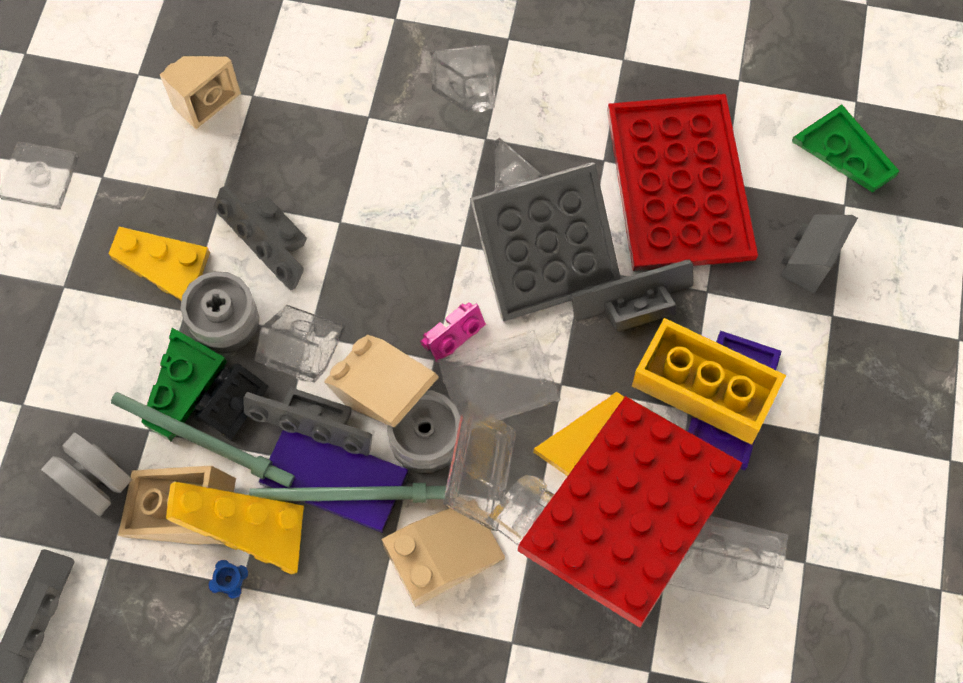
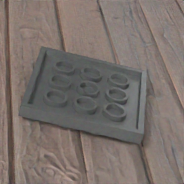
(546, 240)

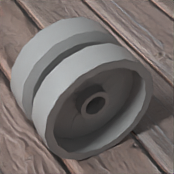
(220, 311)
(427, 450)
(90, 470)

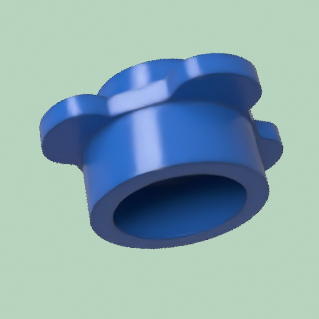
(225, 569)

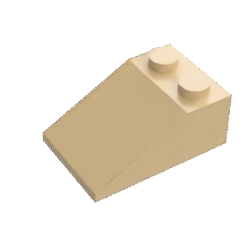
(380, 380)
(148, 501)
(440, 553)

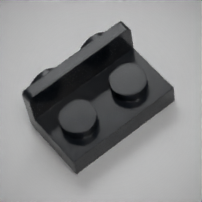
(225, 404)

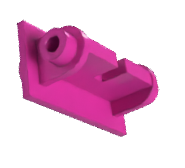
(463, 324)

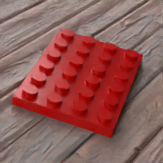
(680, 182)
(630, 510)

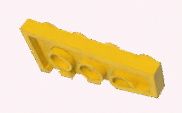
(243, 522)

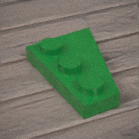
(847, 148)
(183, 378)

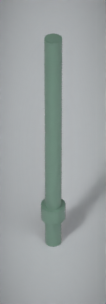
(259, 466)
(417, 492)

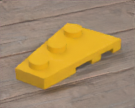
(159, 259)
(571, 442)

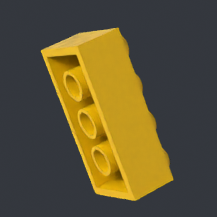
(708, 380)

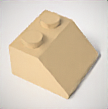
(200, 86)

